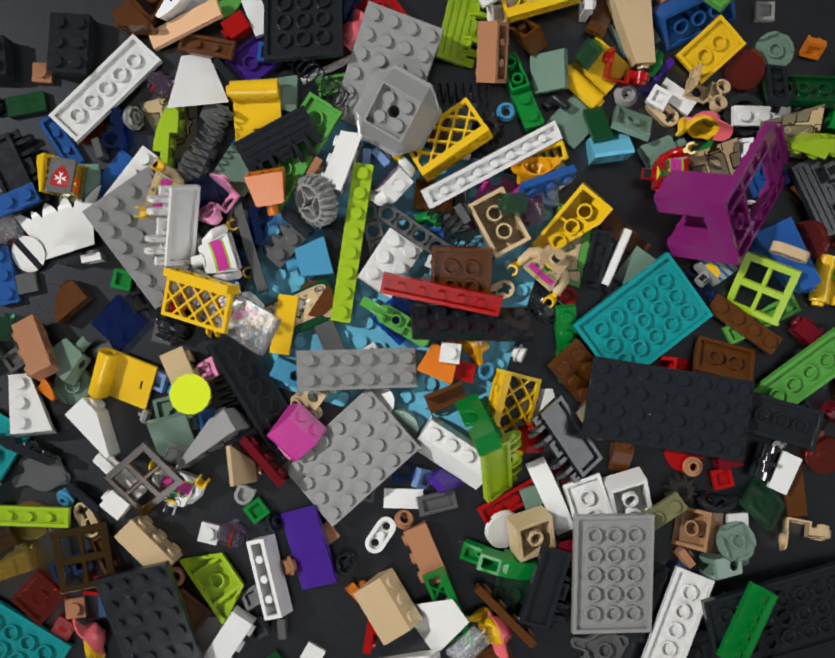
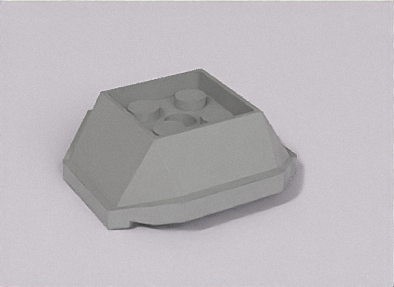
(417, 108)

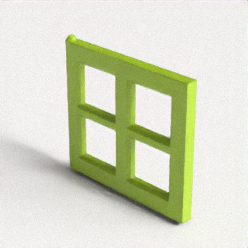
(762, 288)

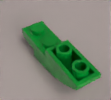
(521, 94)
(564, 331)
(496, 562)

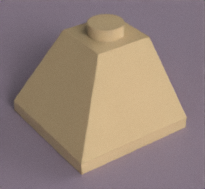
(241, 466)

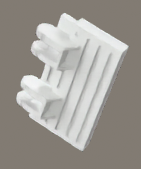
(179, 228)

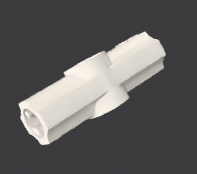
(125, 478)

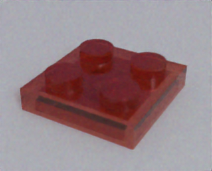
(38, 597)

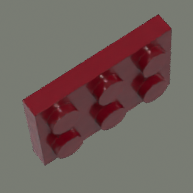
(265, 459)

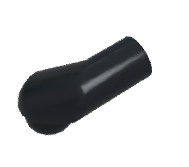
(556, 100)

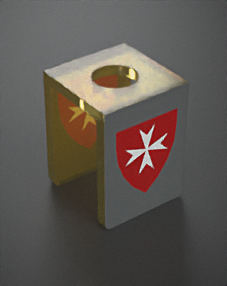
(66, 178)

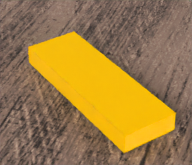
(287, 311)

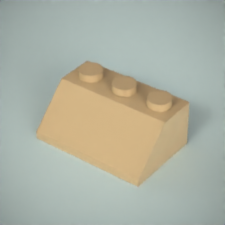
(387, 606)

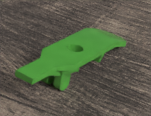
(385, 315)

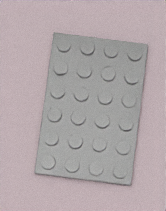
(385, 41)
(126, 234)
(352, 457)
(612, 573)

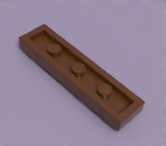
(744, 324)
(499, 607)

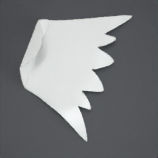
(62, 229)

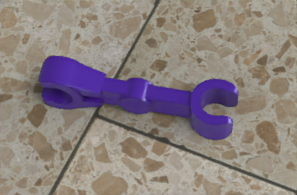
(665, 67)

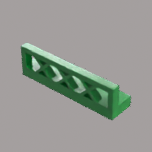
(448, 590)
(745, 622)

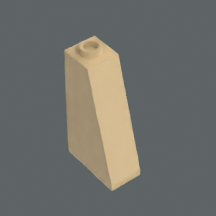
(635, 30)

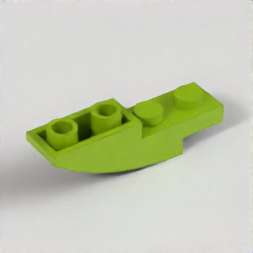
(169, 126)
(813, 144)

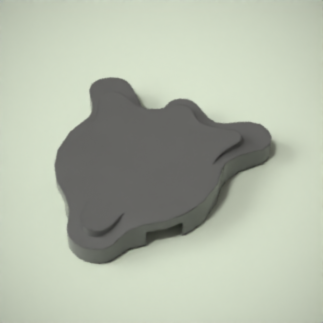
(40, 475)
(601, 645)

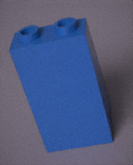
(786, 232)

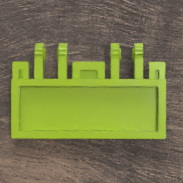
(460, 32)
(501, 466)

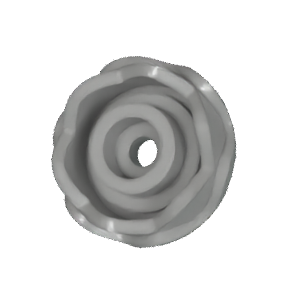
(620, 98)
(133, 118)

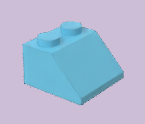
(610, 151)

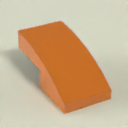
(46, 388)

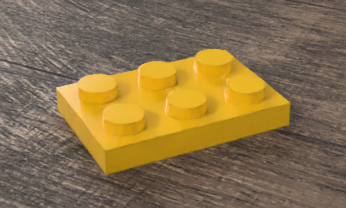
(711, 48)

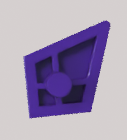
(444, 481)

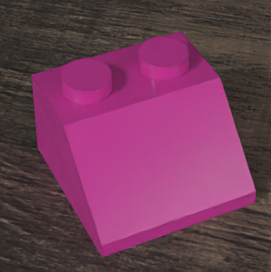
(296, 431)

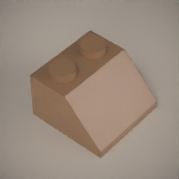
(697, 529)

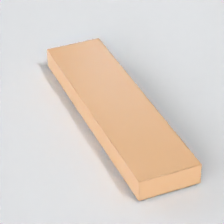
(186, 24)

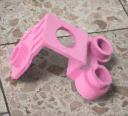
(212, 211)

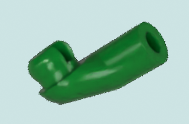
(653, 70)
(422, 217)

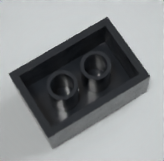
(71, 45)

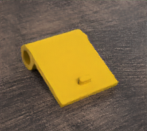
(588, 85)
(254, 104)
(826, 290)
(122, 377)

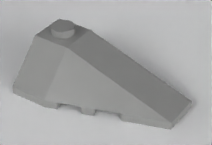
(220, 428)

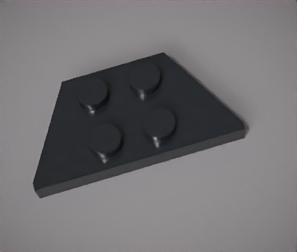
(334, 235)

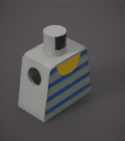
(712, 272)

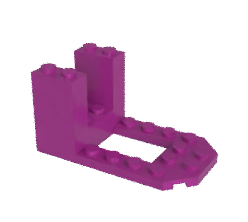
(724, 220)

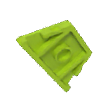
(216, 581)

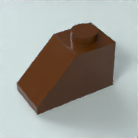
(132, 20)
(528, 36)
(70, 300)
(620, 455)

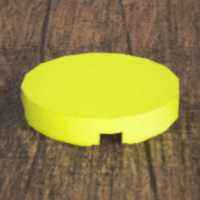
(190, 394)

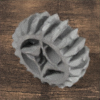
(316, 200)

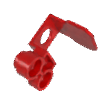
(631, 77)

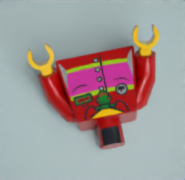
(670, 160)

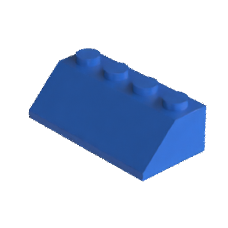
(684, 19)

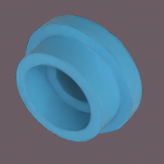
(506, 106)
(490, 375)
(65, 497)

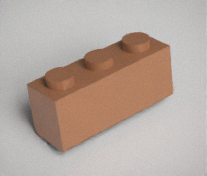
(492, 51)
(34, 348)
(423, 550)

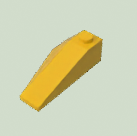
(577, 216)

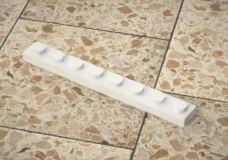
(491, 164)

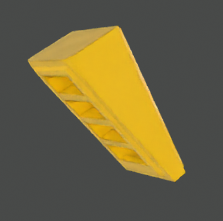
(553, 147)
(42, 161)

